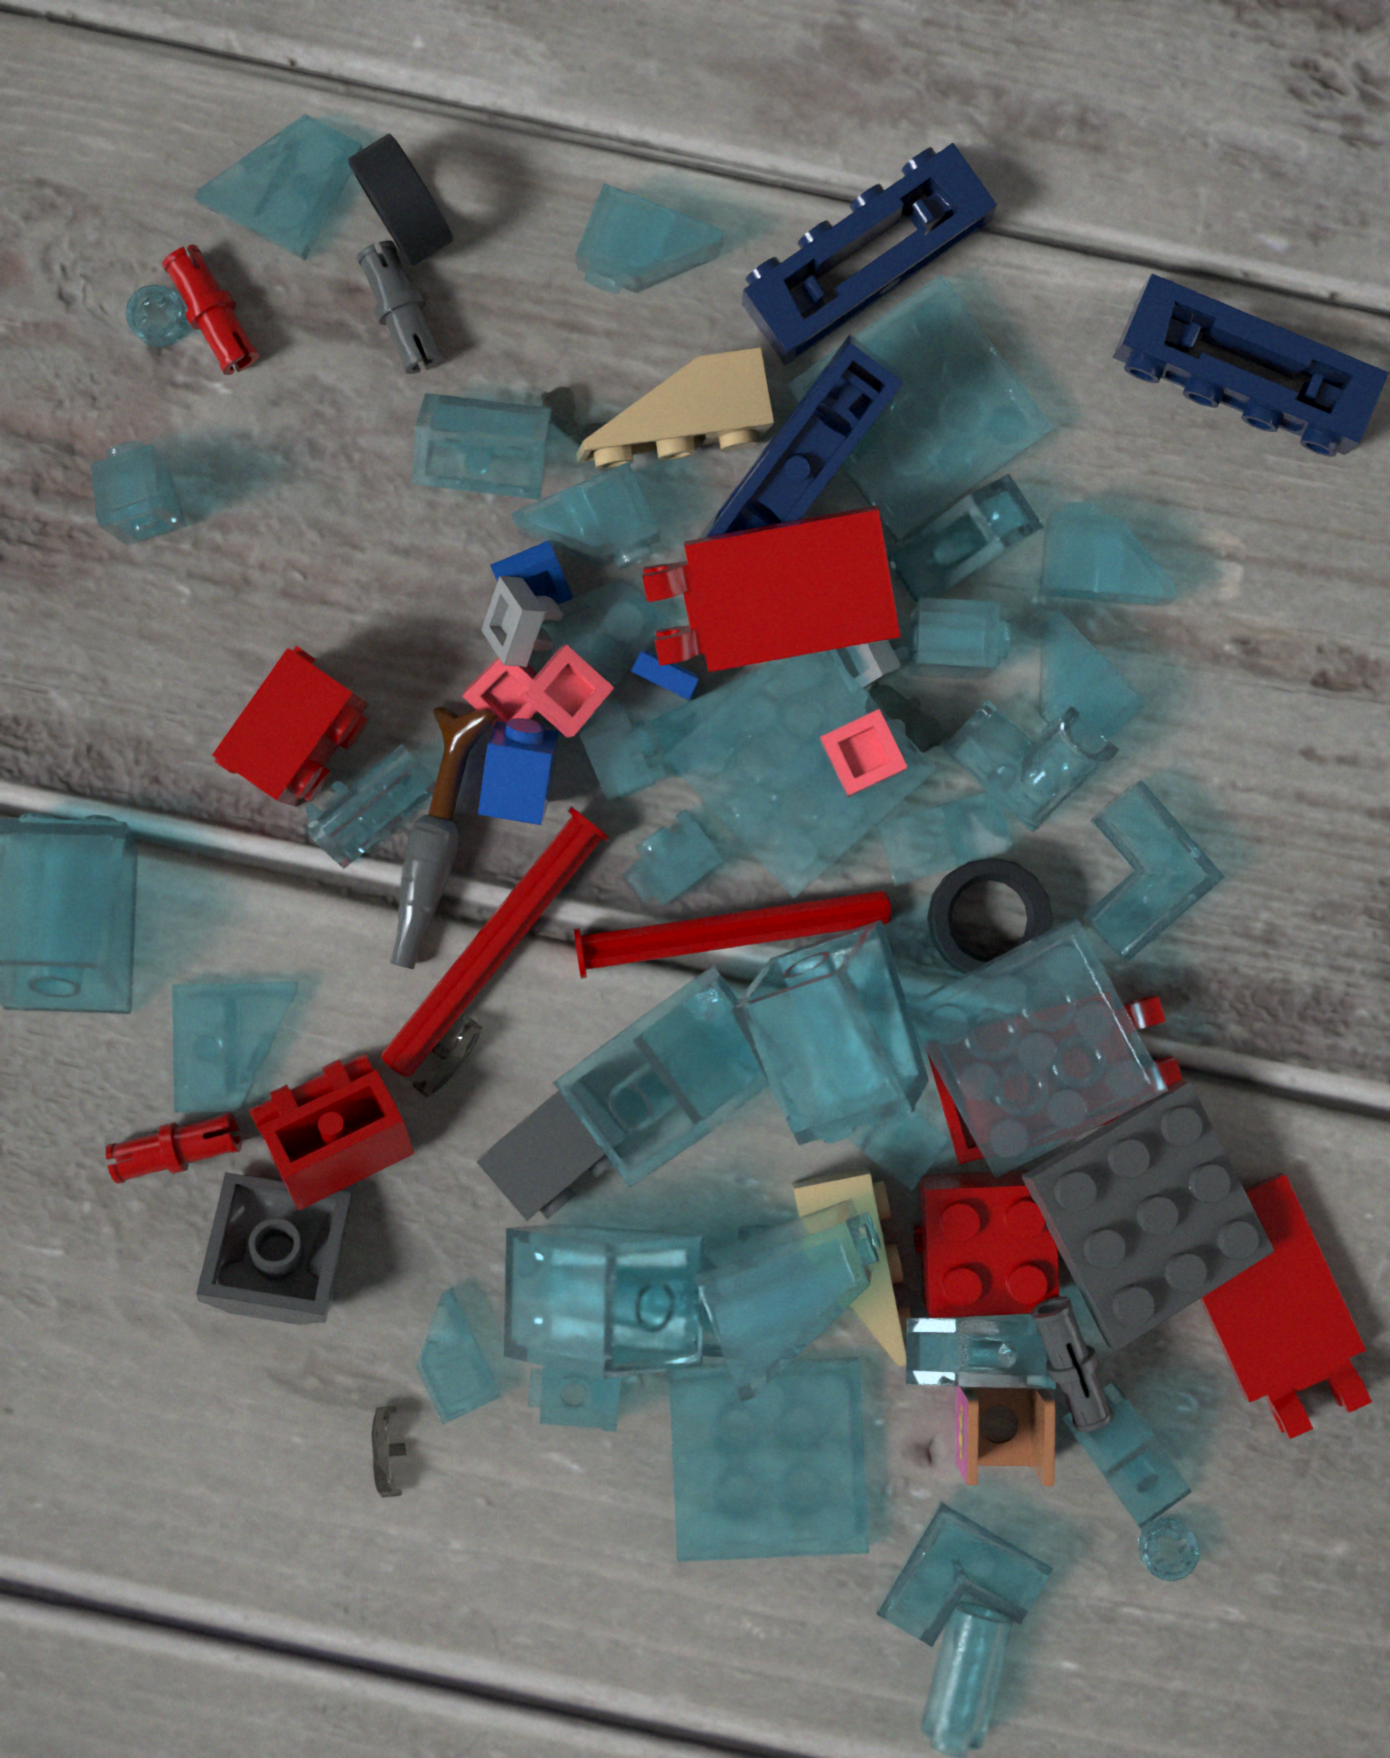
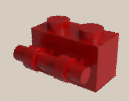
(332, 1130)

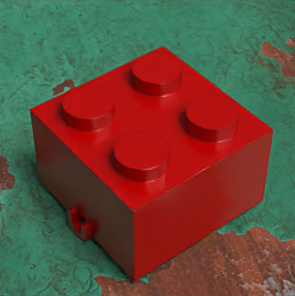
(292, 730)
(983, 1246)

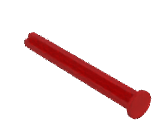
(730, 930)
(492, 944)

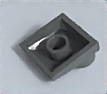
(269, 1255)

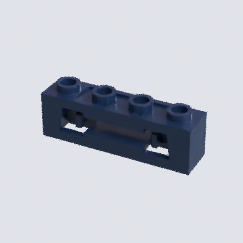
(951, 192)
(1175, 315)
(811, 441)

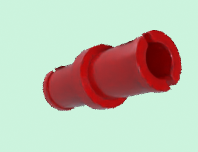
(210, 309)
(173, 1148)

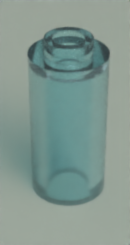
(966, 1678)

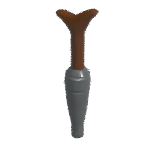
(435, 836)

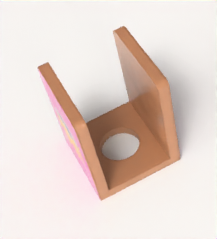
(1029, 1445)

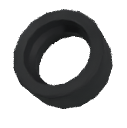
(401, 199)
(954, 883)

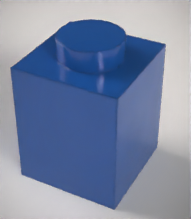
(518, 771)

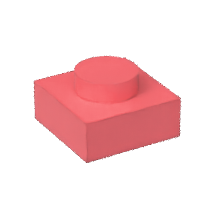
(500, 690)
(567, 691)
(863, 753)

